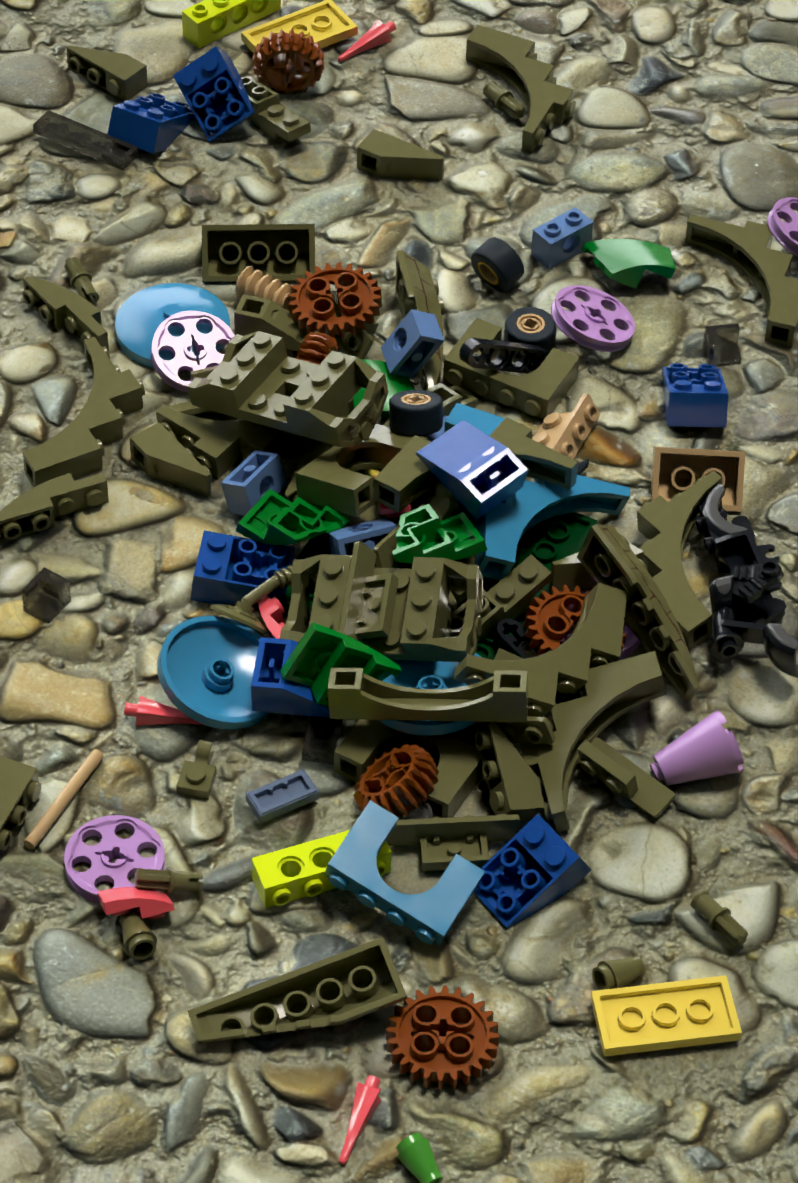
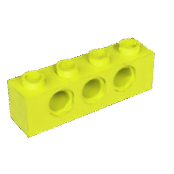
(217, 18)
(301, 870)

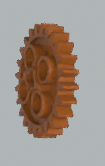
(355, 293)
(554, 617)
(442, 1037)

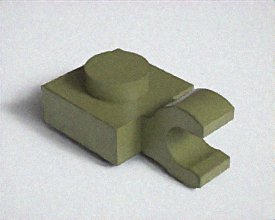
(198, 776)

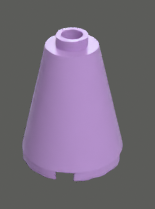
(699, 753)

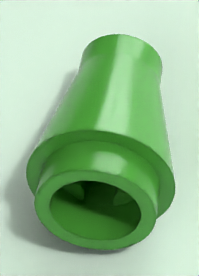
(419, 1158)

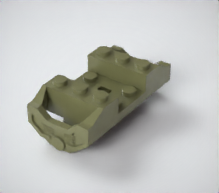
(291, 394)
(419, 608)

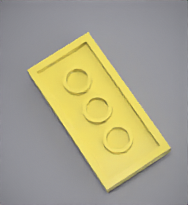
(321, 21)
(665, 1015)

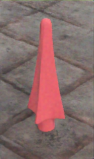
(375, 36)
(152, 713)
(364, 1104)

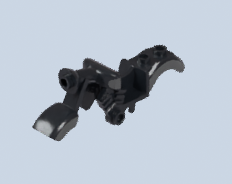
(744, 600)

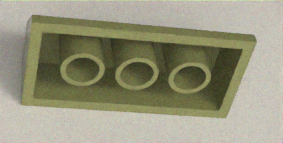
(275, 249)

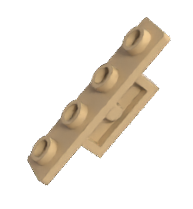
(568, 430)

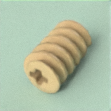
(257, 285)

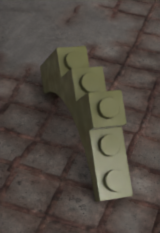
(533, 80)
(768, 269)
(223, 442)
(80, 445)
(409, 477)
(667, 530)
(566, 668)
(606, 696)

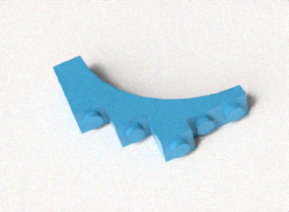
(536, 503)

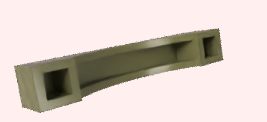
(360, 696)

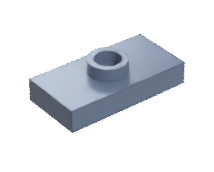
(282, 796)

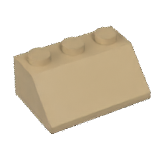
(679, 468)

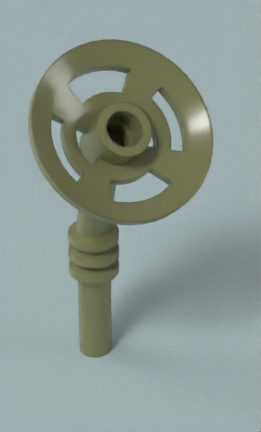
(243, 610)

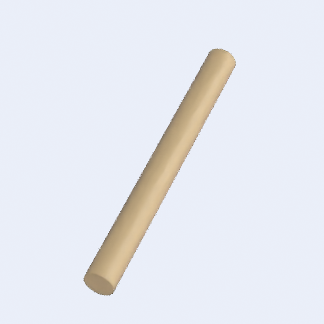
(63, 799)

